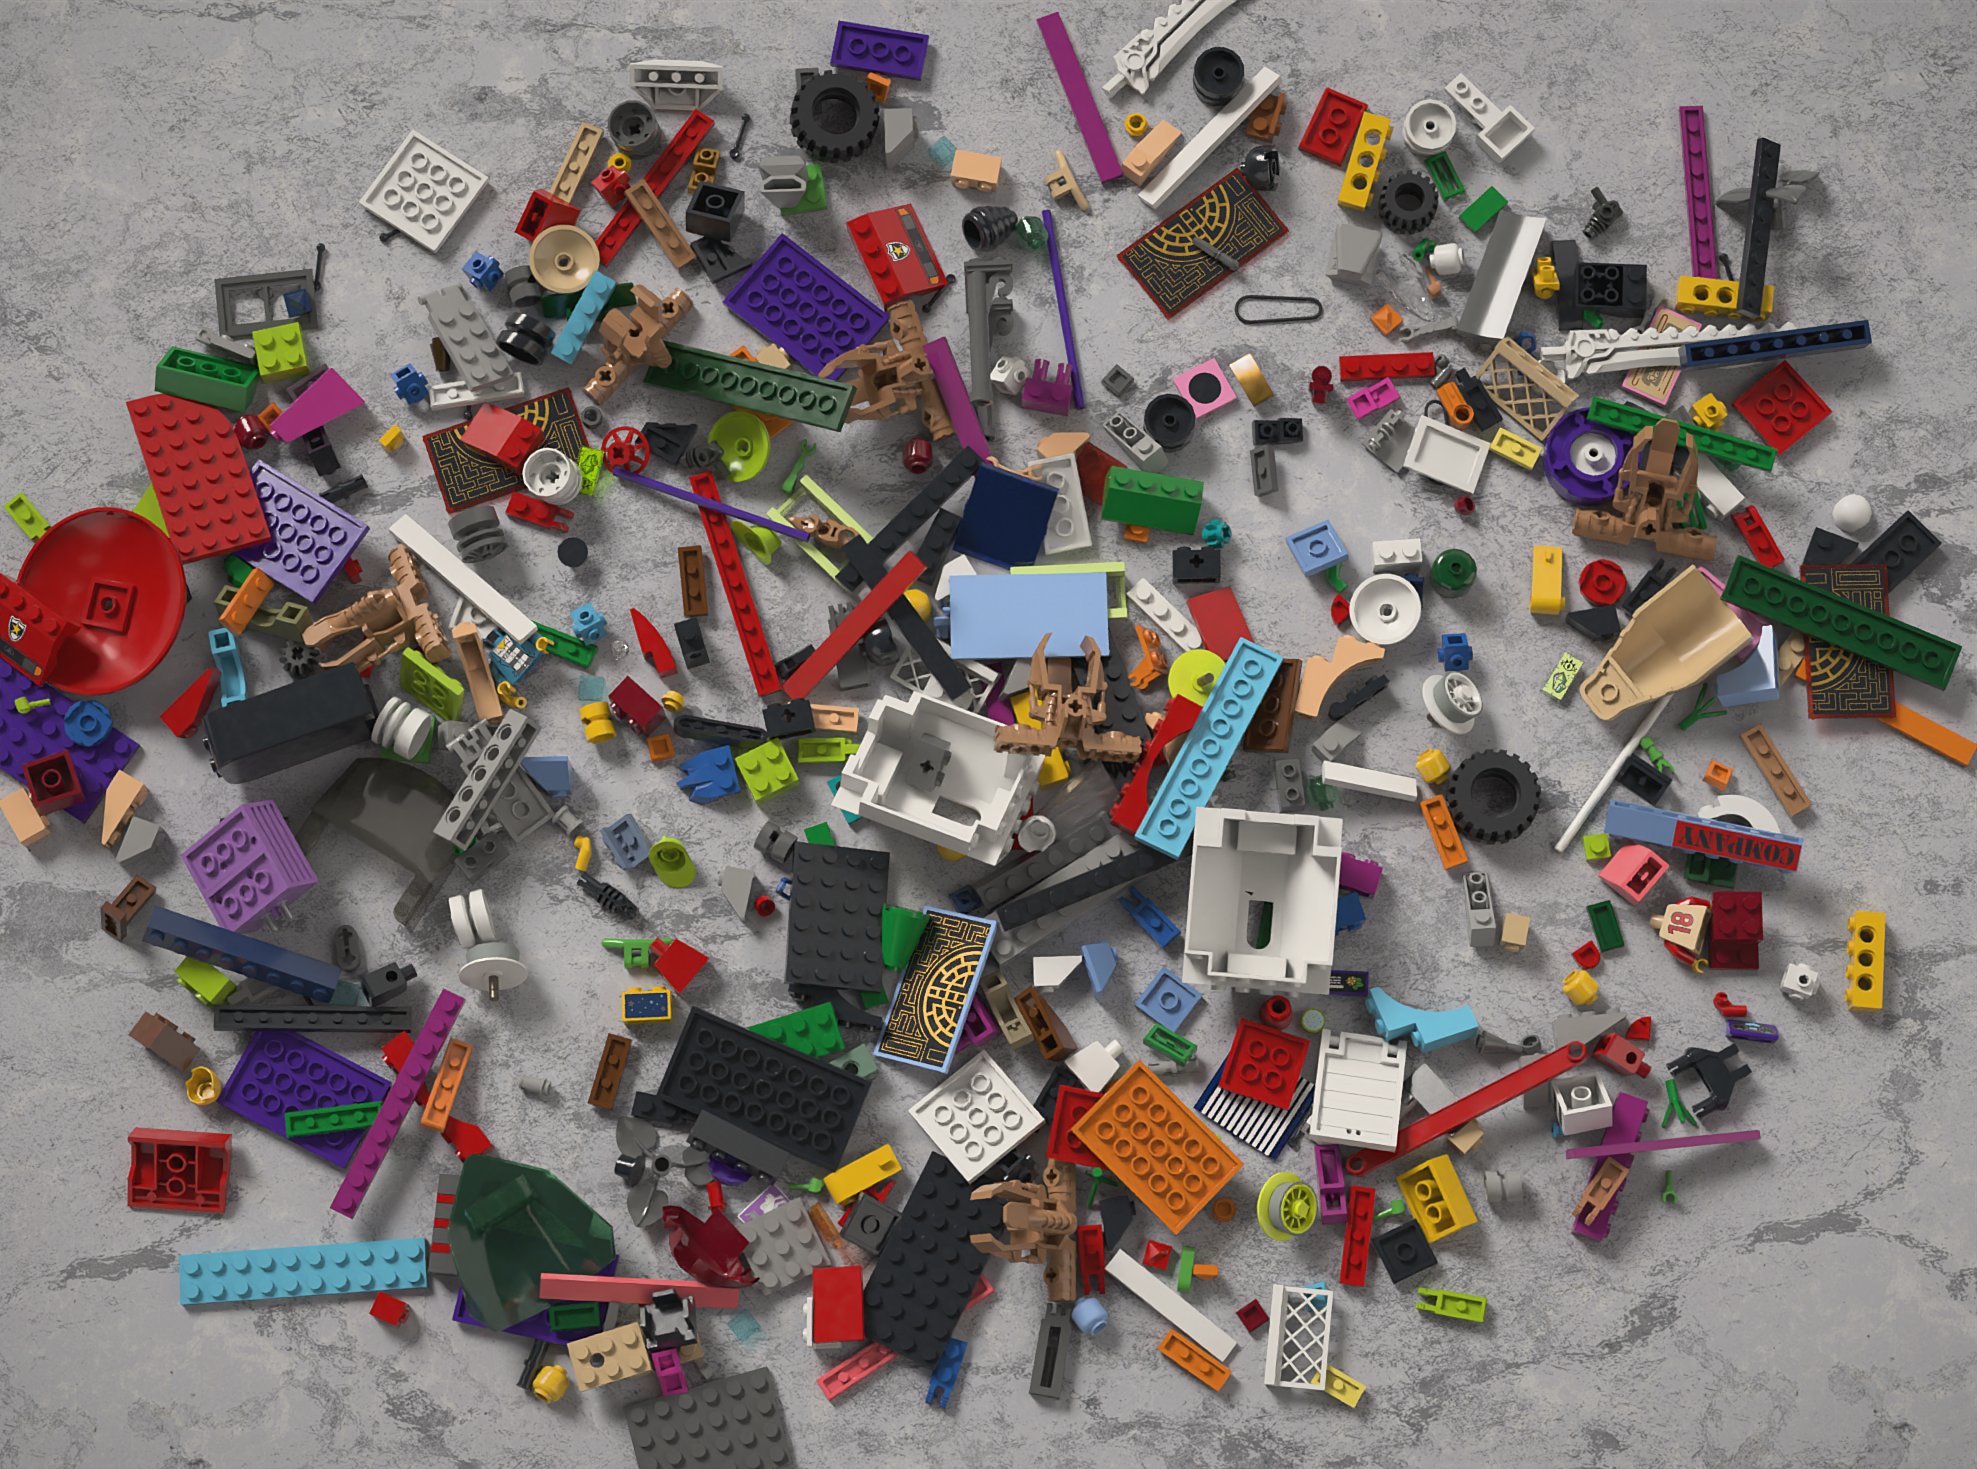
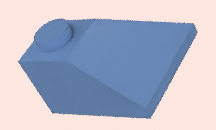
(551, 773)
(1100, 965)

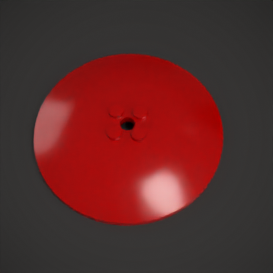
(102, 558)

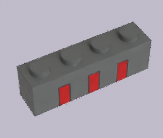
(441, 1257)

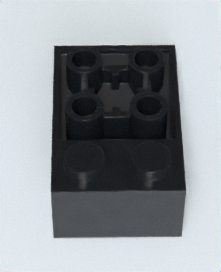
(1611, 289)

